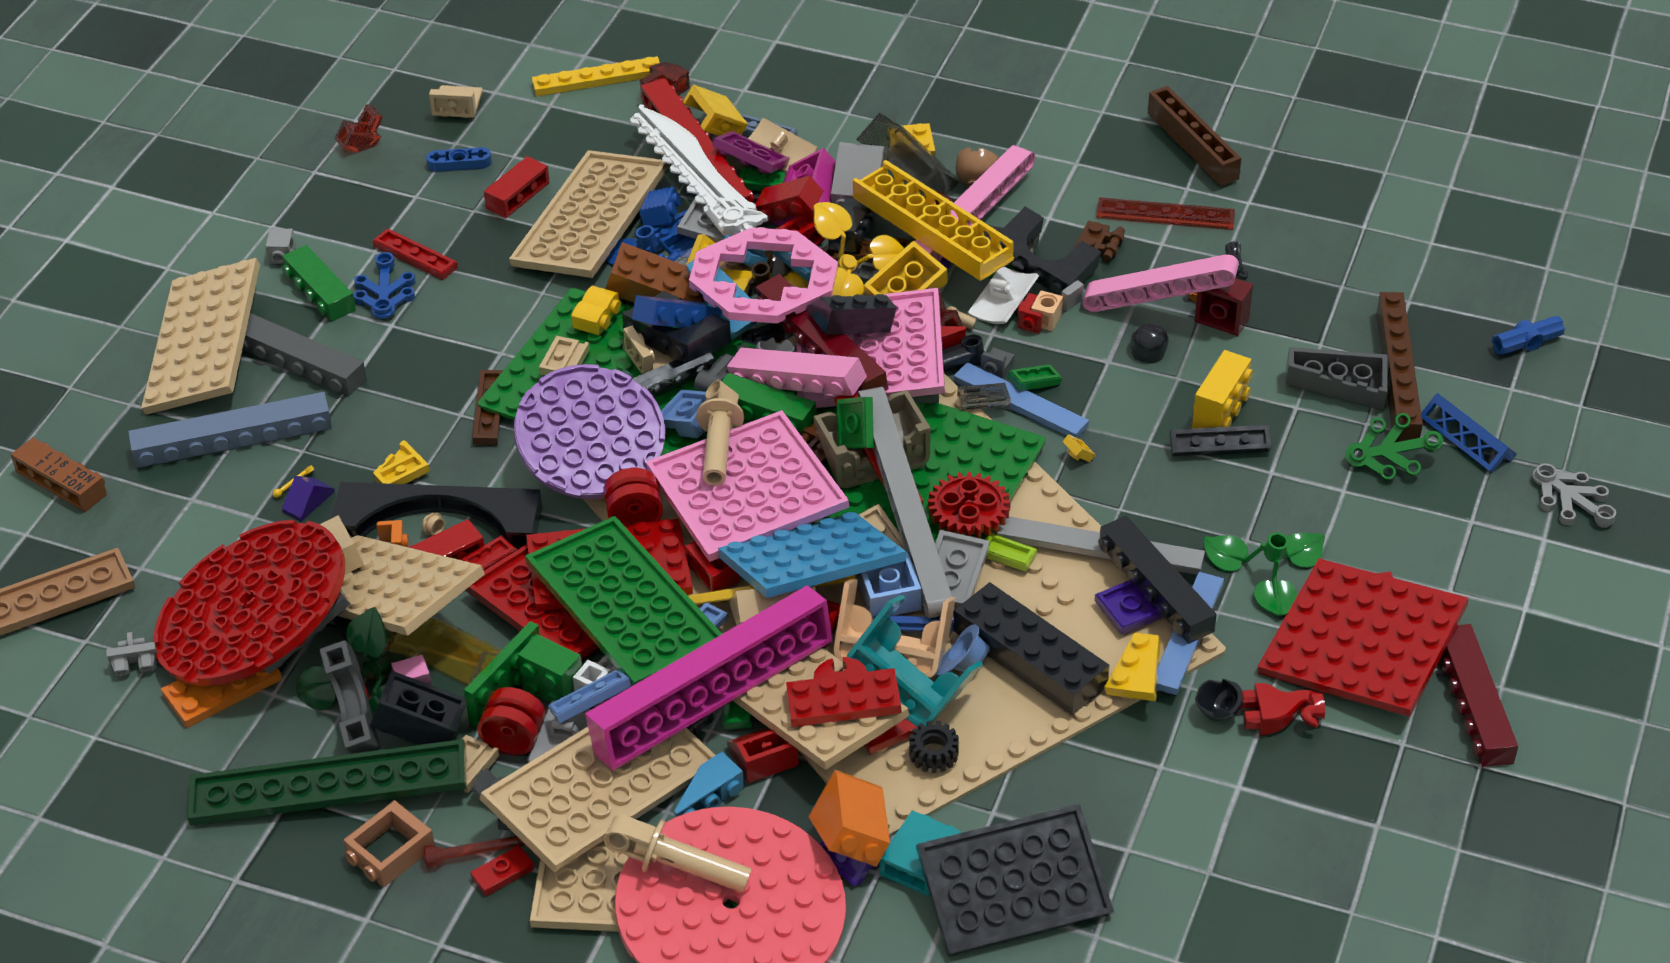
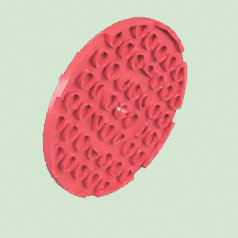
(784, 915)

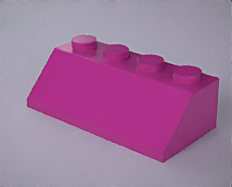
(820, 167)

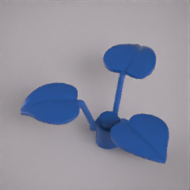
(648, 241)

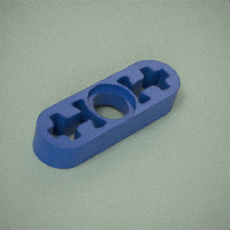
(472, 159)

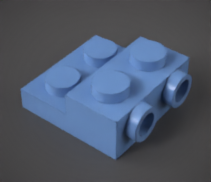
(682, 411)

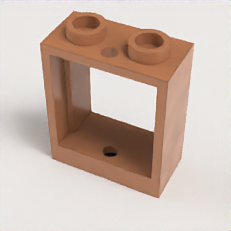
(403, 858)

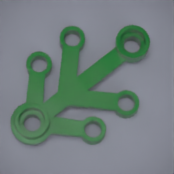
(1390, 448)

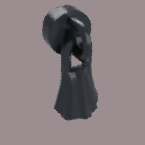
(1234, 249)

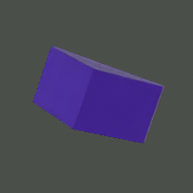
(305, 497)

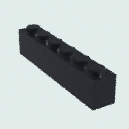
(1157, 579)

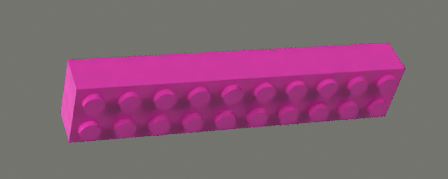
(708, 677)

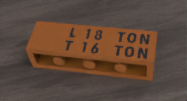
(59, 474)

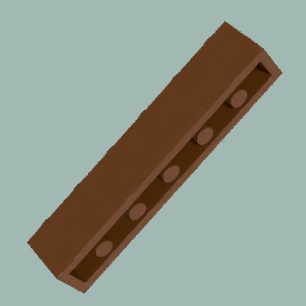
(1194, 135)

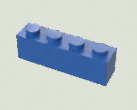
(671, 311)

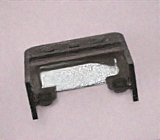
(908, 154)

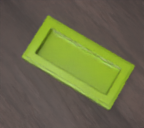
(1010, 552)

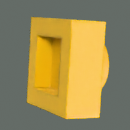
(1078, 449)

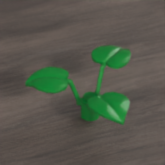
(1274, 597)

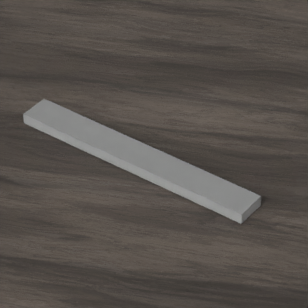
(1086, 542)

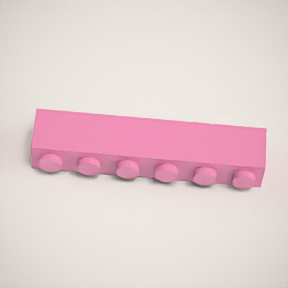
(799, 371)

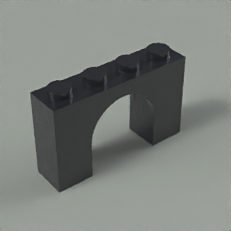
(1054, 274)
(685, 342)

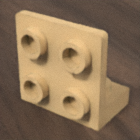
(455, 101)
(642, 355)

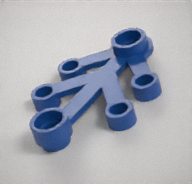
(383, 307)

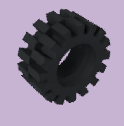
(930, 758)

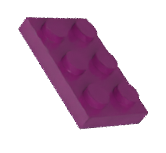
(750, 152)

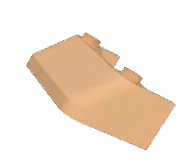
(922, 653)

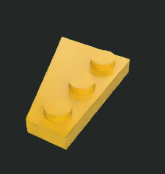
(1137, 669)

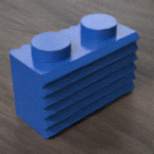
(660, 207)

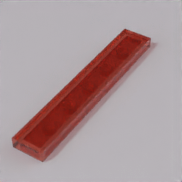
(1166, 213)

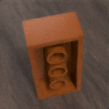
(648, 275)

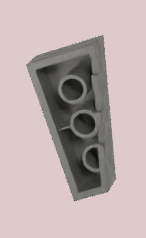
(1340, 374)

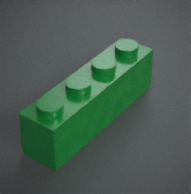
(318, 283)
(762, 400)

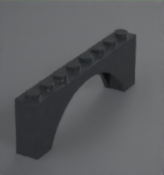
(505, 510)

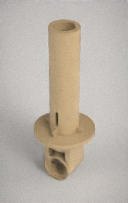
(717, 418)
(648, 843)

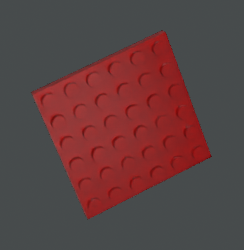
(1363, 636)

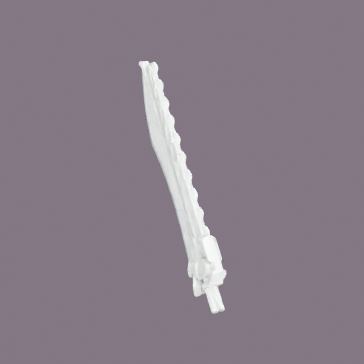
(724, 205)

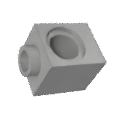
(278, 244)

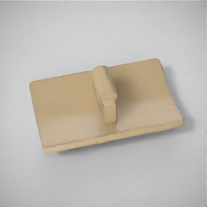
(782, 141)

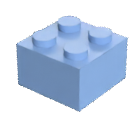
(888, 582)

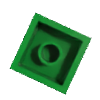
(548, 669)

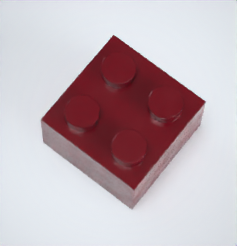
(1225, 307)

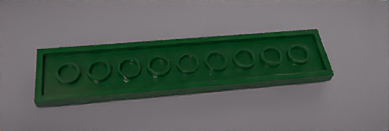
(327, 782)

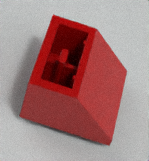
(762, 754)

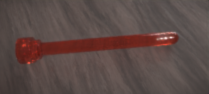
(436, 855)

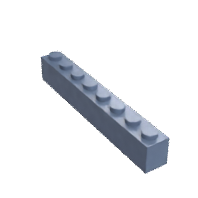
(229, 429)

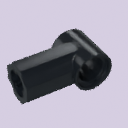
(968, 351)

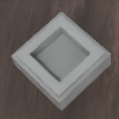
(1072, 295)

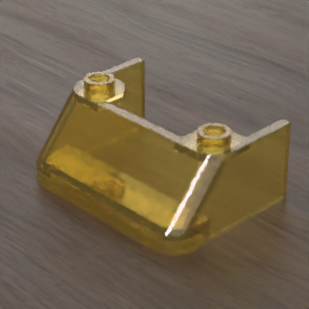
(446, 649)

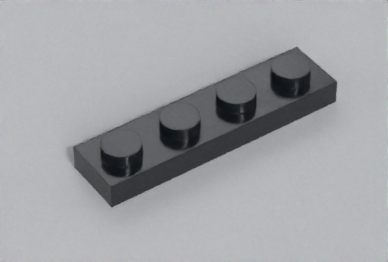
(1220, 440)

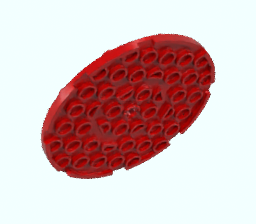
(249, 603)

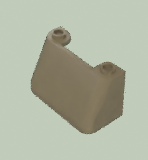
(851, 465)

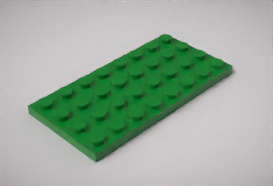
(622, 598)

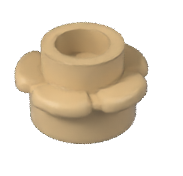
(433, 524)

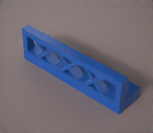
(1475, 429)

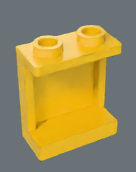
(721, 113)

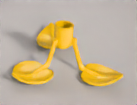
(831, 223)

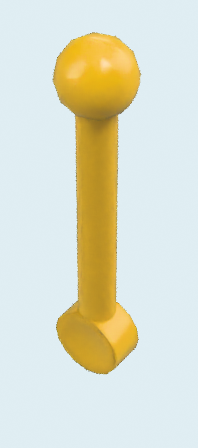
(277, 493)

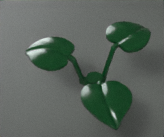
(365, 635)

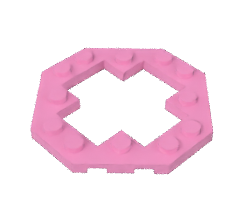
(734, 249)

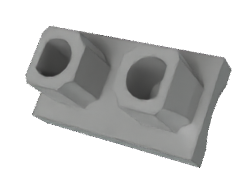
(132, 651)

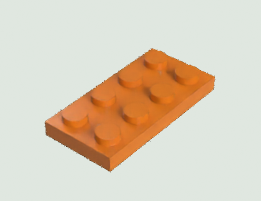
(199, 702)

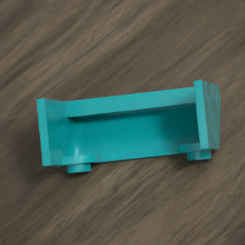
(916, 691)

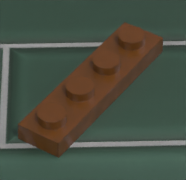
(486, 423)

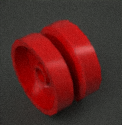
(633, 496)
(511, 721)

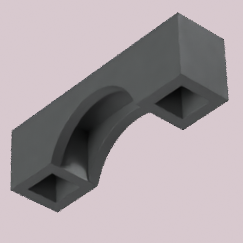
(346, 678)

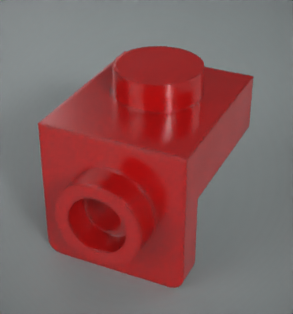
(1029, 319)

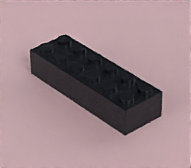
(1033, 648)

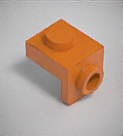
(392, 532)

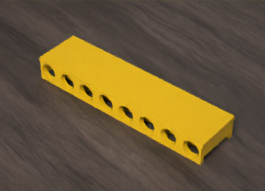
(934, 223)

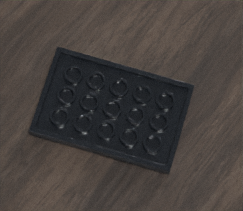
(1014, 879)

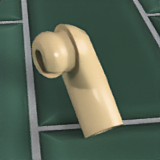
(966, 320)

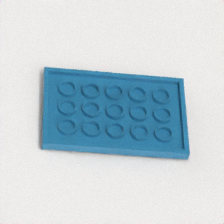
(811, 554)

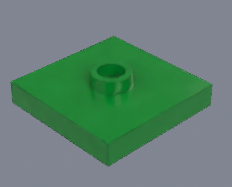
(855, 422)

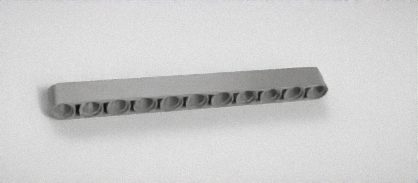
(907, 505)

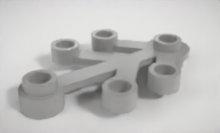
(1548, 477)

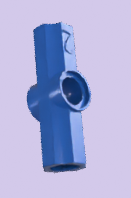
(1528, 335)

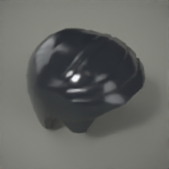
(1149, 343)
(1219, 699)

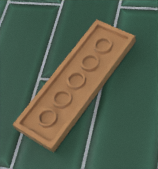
(63, 590)

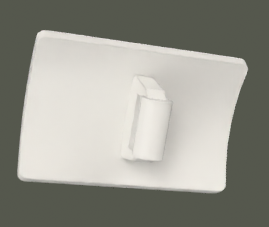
(1002, 296)

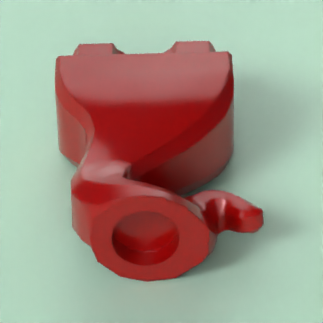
(1277, 708)

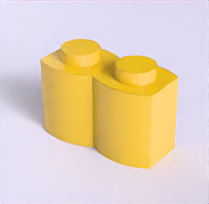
(596, 310)

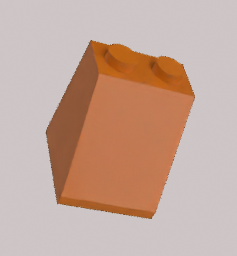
(852, 818)

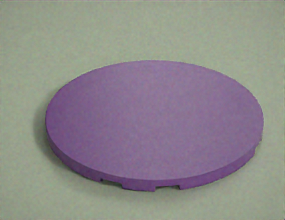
(585, 427)

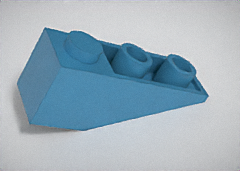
(711, 785)

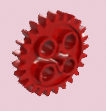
(969, 505)

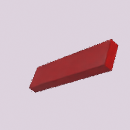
(415, 254)

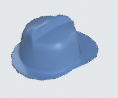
(965, 652)

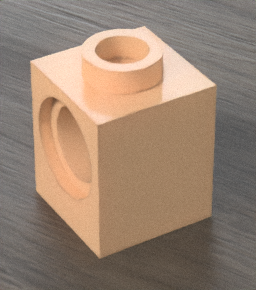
(1050, 307)

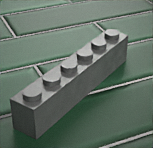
(303, 356)

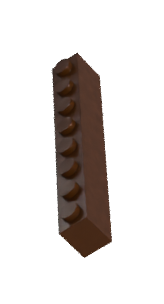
(1401, 375)

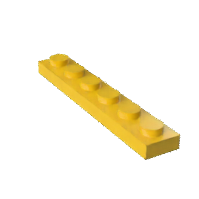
(593, 76)

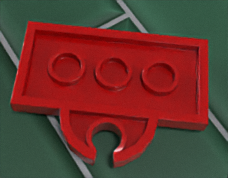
(843, 694)

